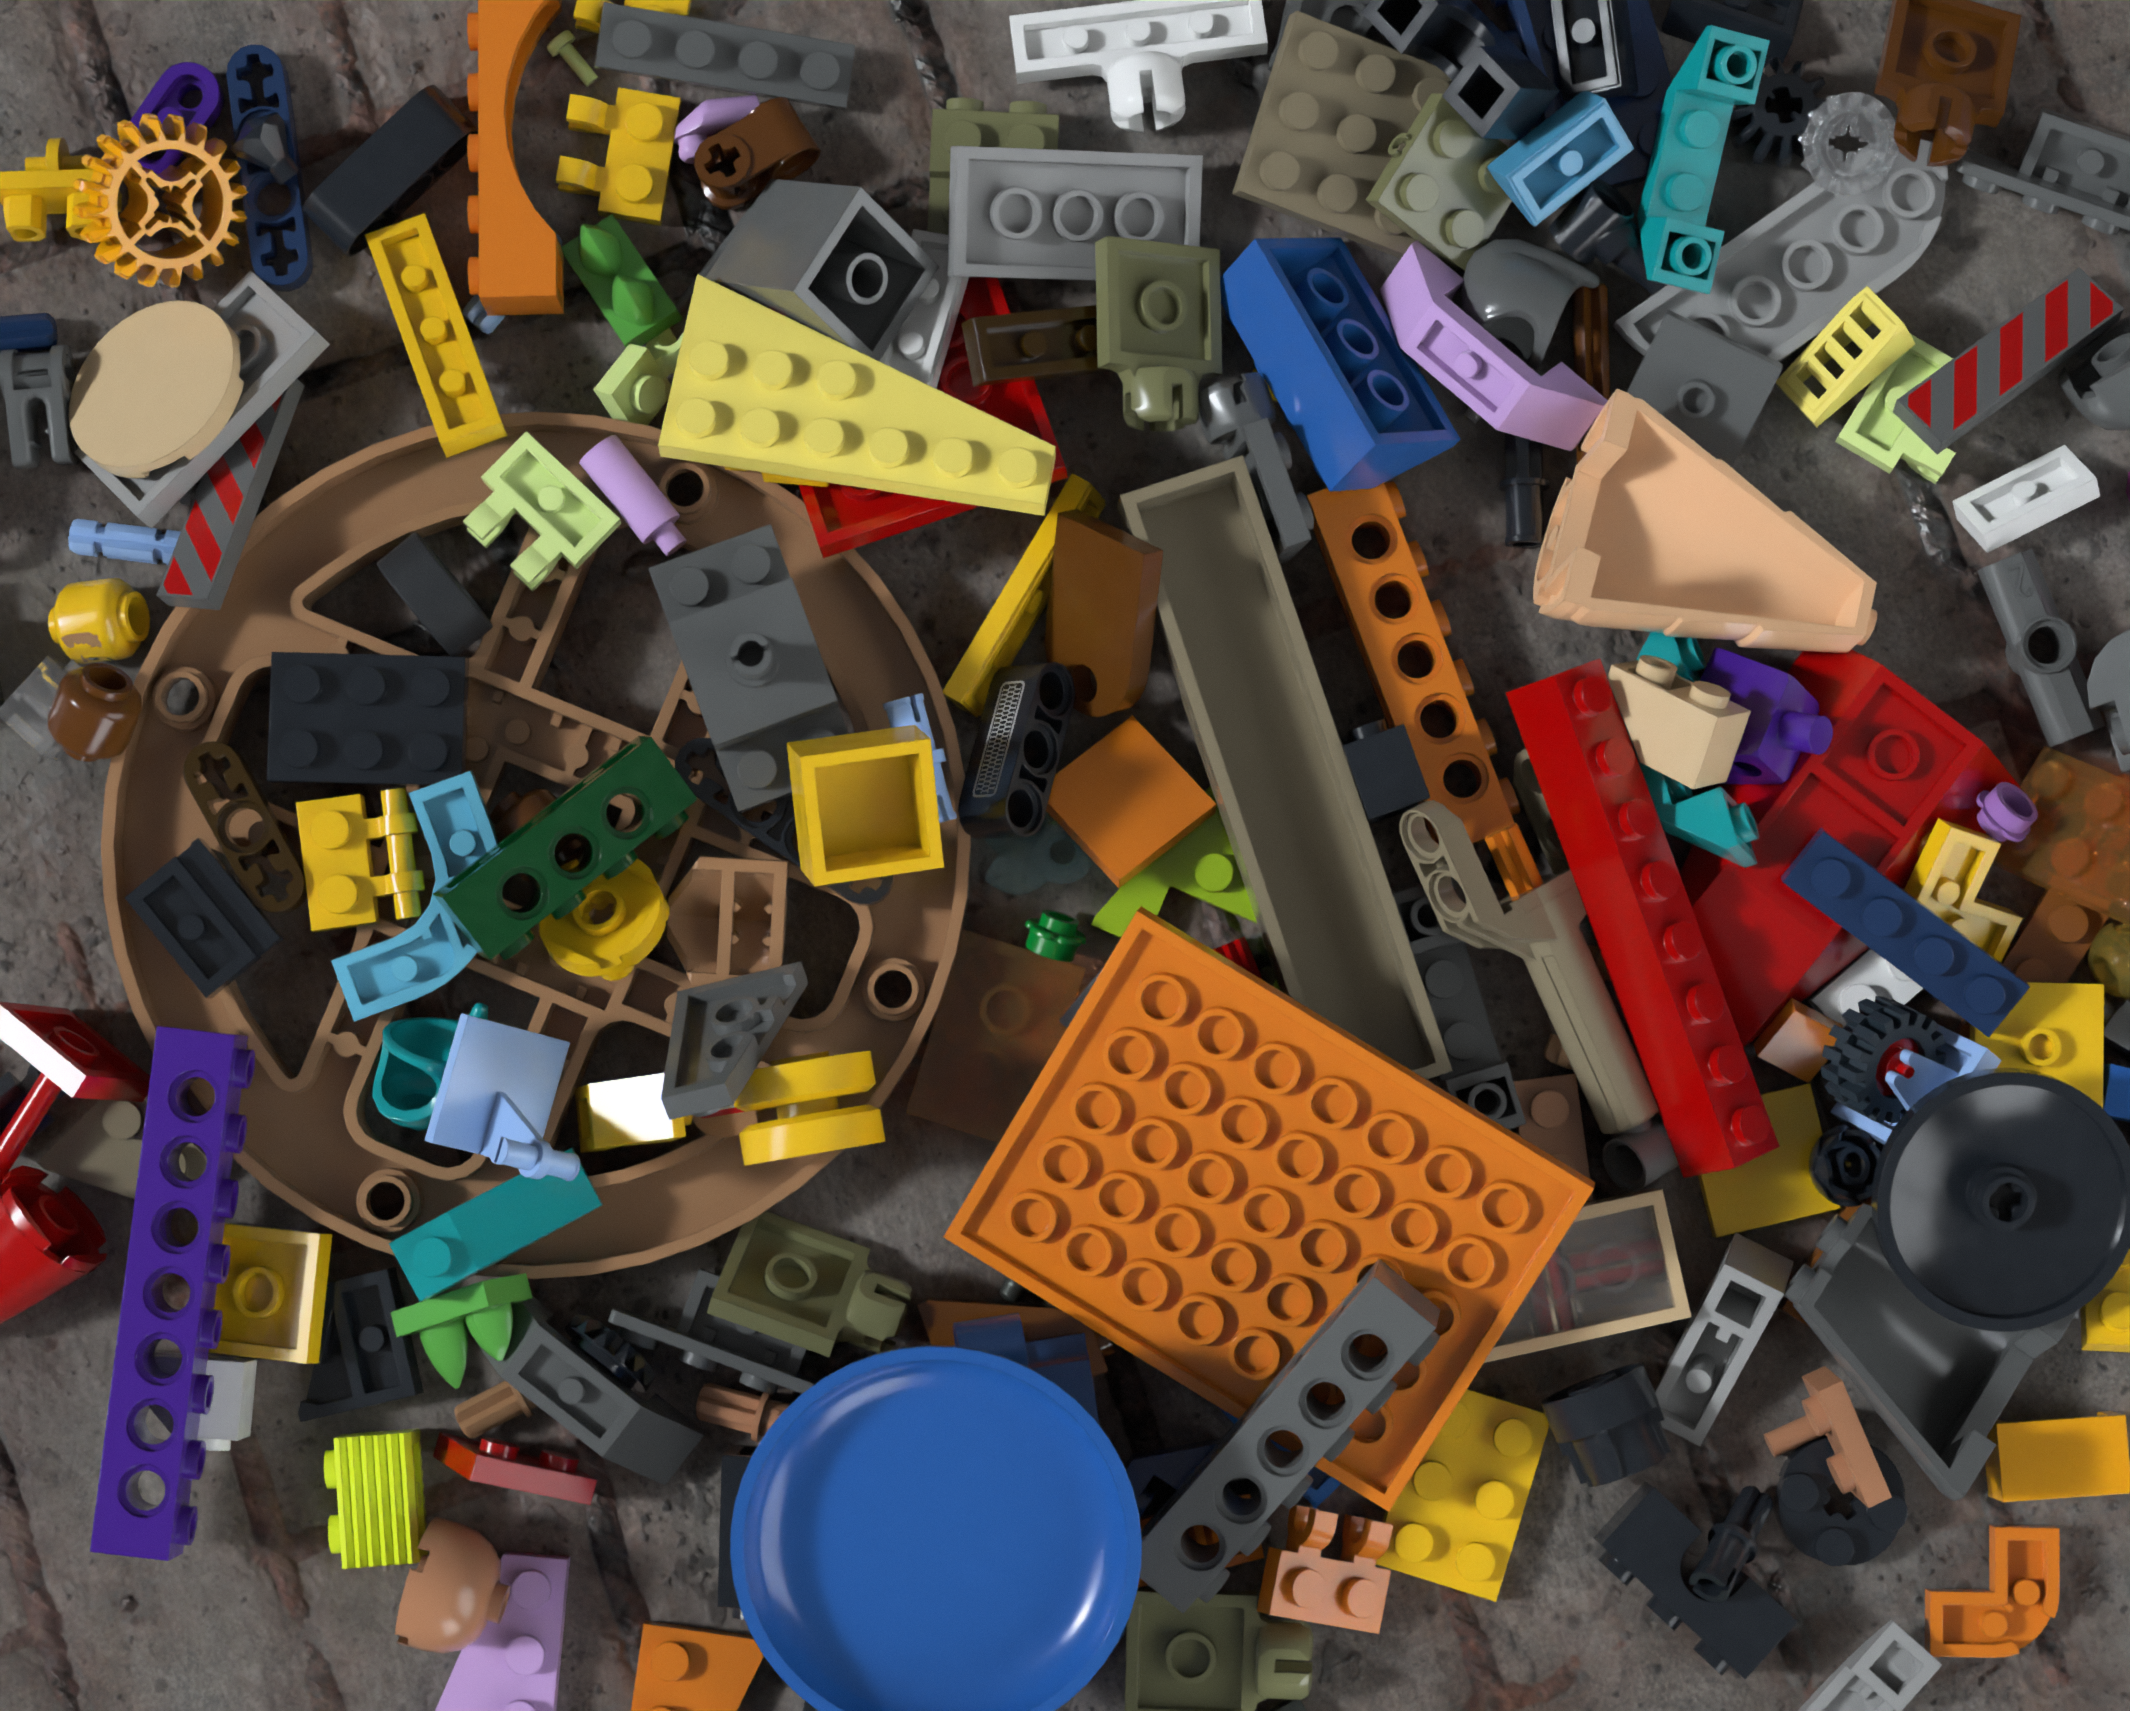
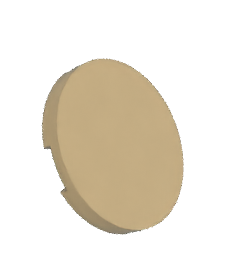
(156, 388)

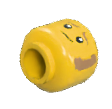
(99, 620)

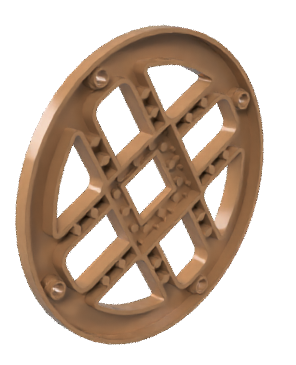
(311, 1130)

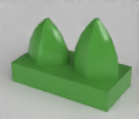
(620, 282)
(443, 1325)

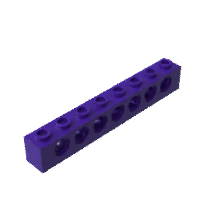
(122, 1518)

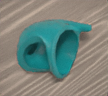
(413, 1067)

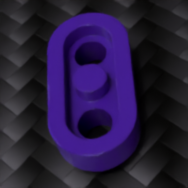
(168, 97)

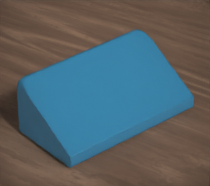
(1561, 156)

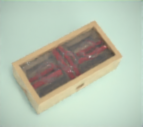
(1604, 1278)

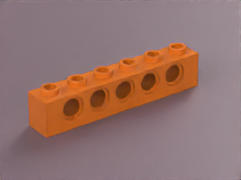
(1425, 625)

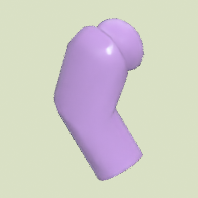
(708, 120)

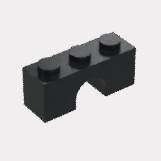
(1491, 78)
(1648, 1544)

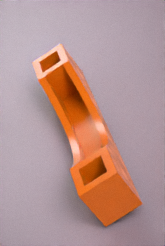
(518, 251)

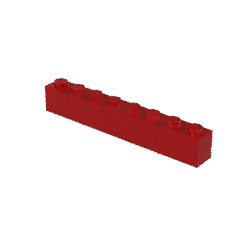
(1642, 920)

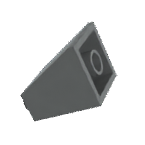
(827, 262)

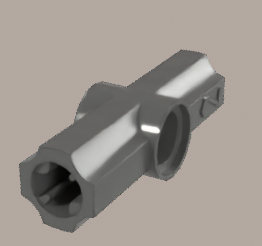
(2024, 607)

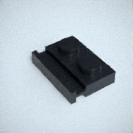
(204, 918)

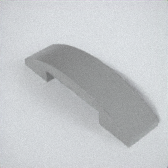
(1877, 1676)

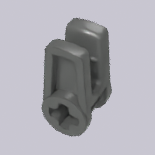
(25, 393)

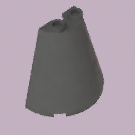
(1919, 1371)

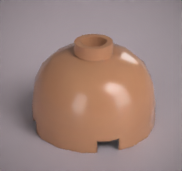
(451, 1590)

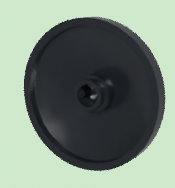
(2004, 1199)

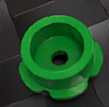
(1054, 936)

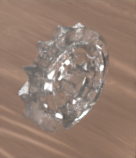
(1863, 168)

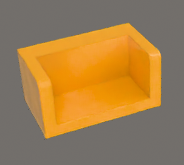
(2059, 1458)

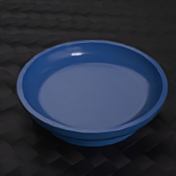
(936, 1538)

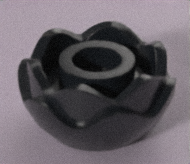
(1827, 1165)

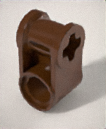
(757, 148)

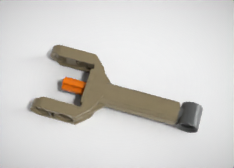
(1543, 928)

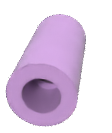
(633, 494)

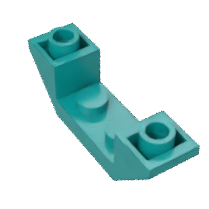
(1687, 153)
(1713, 817)

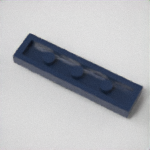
(1904, 932)

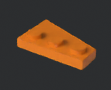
(693, 1668)

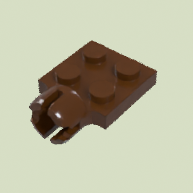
(1945, 72)

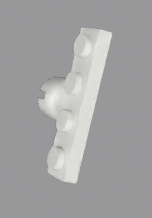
(1136, 49)

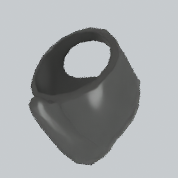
(1521, 293)

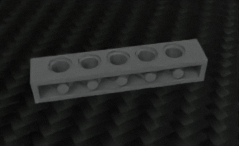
(1377, 1306)

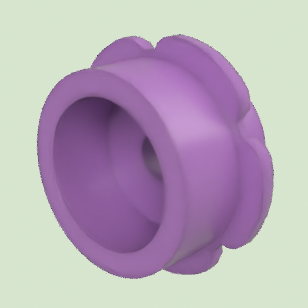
(2006, 812)

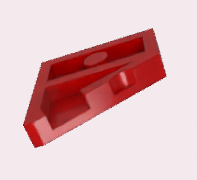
(503, 1465)

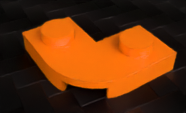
(2013, 1609)

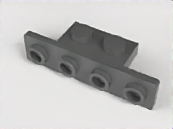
(2064, 167)
(713, 1340)

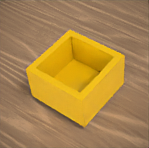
(865, 805)

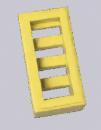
(1845, 327)

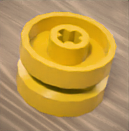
(807, 1107)

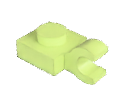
(638, 379)

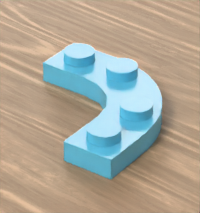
(434, 947)

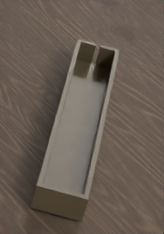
(1280, 764)

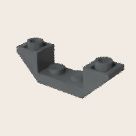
(1460, 1014)
(590, 1400)

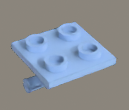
(501, 1097)

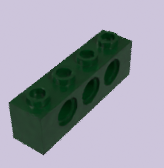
(475, 894)

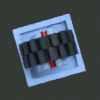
(1890, 1061)

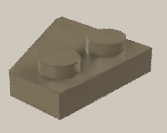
(106, 1149)

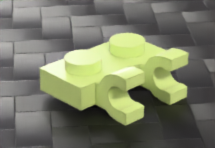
(1879, 434)
(548, 500)

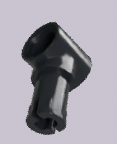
(1601, 228)

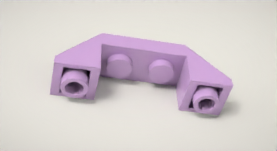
(1477, 366)

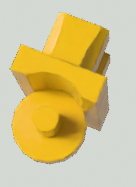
(44, 190)

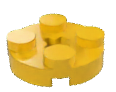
(621, 941)

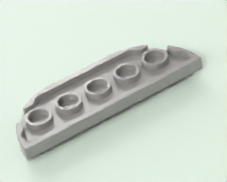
(1806, 262)

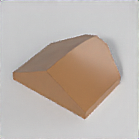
(729, 917)

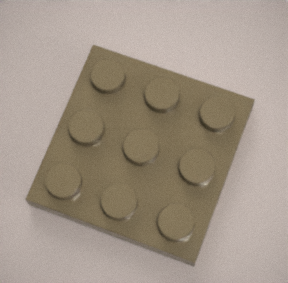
(1329, 129)

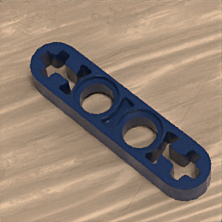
(255, 178)

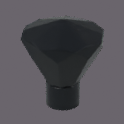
(265, 144)

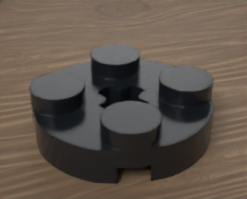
(1833, 1537)

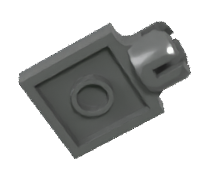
(1245, 429)

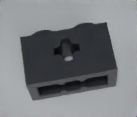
(1384, 770)

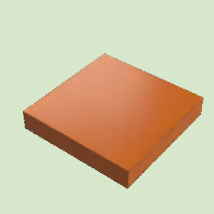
(1127, 801)

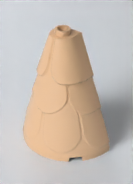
(1689, 548)

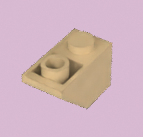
(1676, 723)

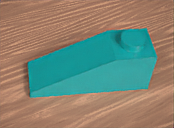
(490, 1229)

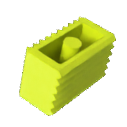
(377, 1498)

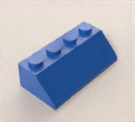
(1333, 361)

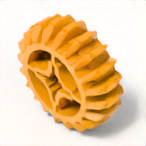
(180, 186)

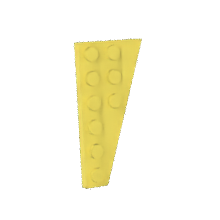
(804, 406)

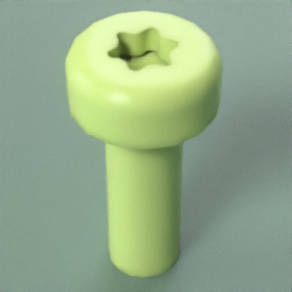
(562, 45)

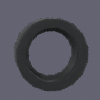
(434, 595)

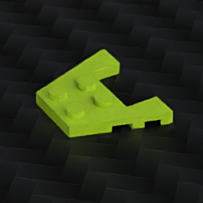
(1196, 866)

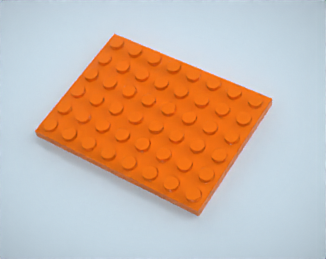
(1232, 1167)

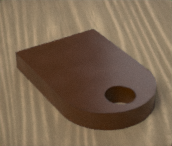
(1102, 611)

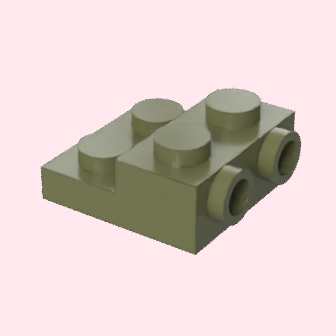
(969, 125)

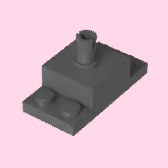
(748, 659)

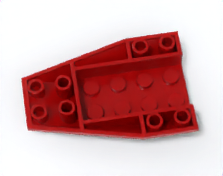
(1875, 789)

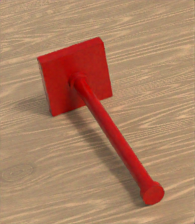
(70, 1060)

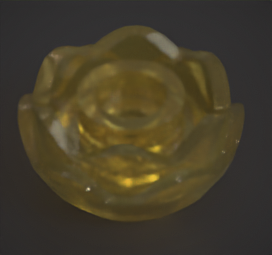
(2111, 959)

